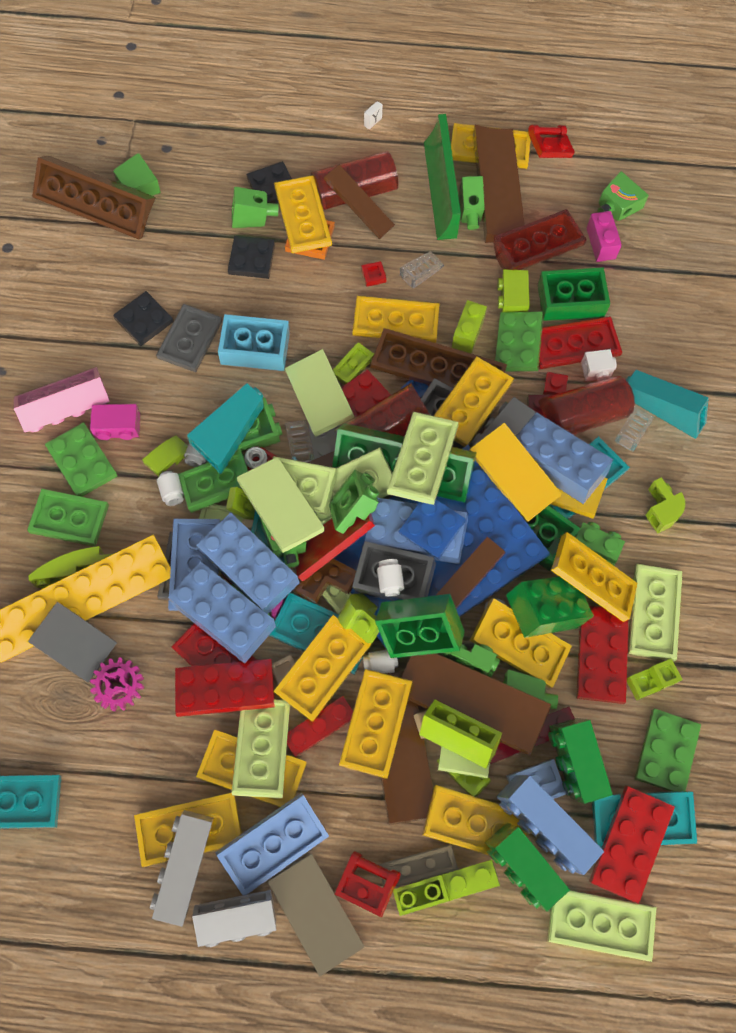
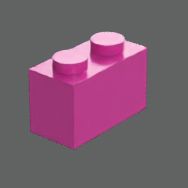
(603, 236)
(115, 421)

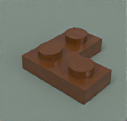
(333, 574)

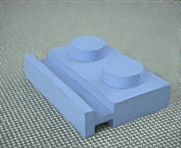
(546, 776)

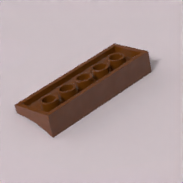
(502, 194)
(92, 196)
(422, 359)
(479, 697)
(409, 780)

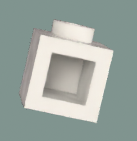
(598, 365)

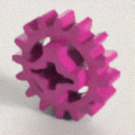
(111, 692)

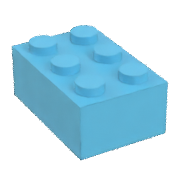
(254, 342)

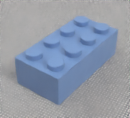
(564, 457)
(389, 519)
(248, 563)
(222, 612)
(549, 824)

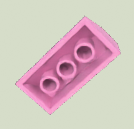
(60, 400)

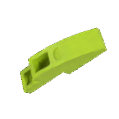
(65, 566)
(446, 887)

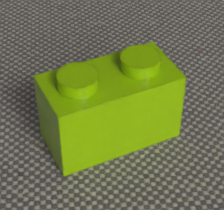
(514, 291)
(469, 326)

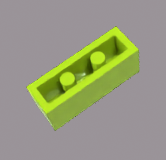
(460, 733)

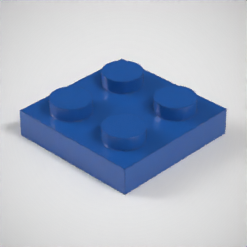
(432, 527)

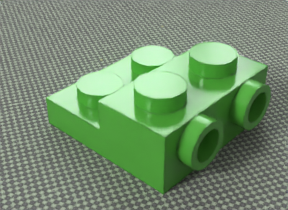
(263, 431)
(353, 500)
(604, 544)
(479, 659)

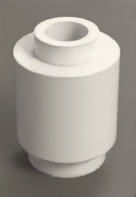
(170, 488)
(390, 577)
(380, 662)

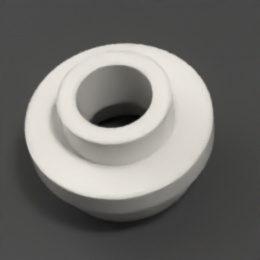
(255, 452)

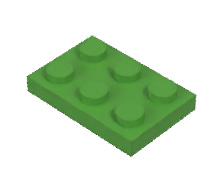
(519, 340)
(81, 460)
(206, 486)
(68, 517)
(667, 751)

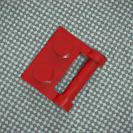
(551, 146)
(363, 892)

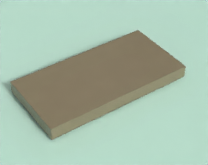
(316, 915)

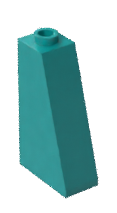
(670, 402)
(227, 426)

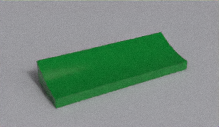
(442, 181)
(357, 441)

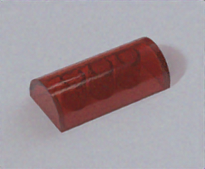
(372, 173)
(538, 241)
(590, 405)
(392, 413)

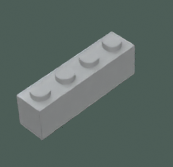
(182, 867)

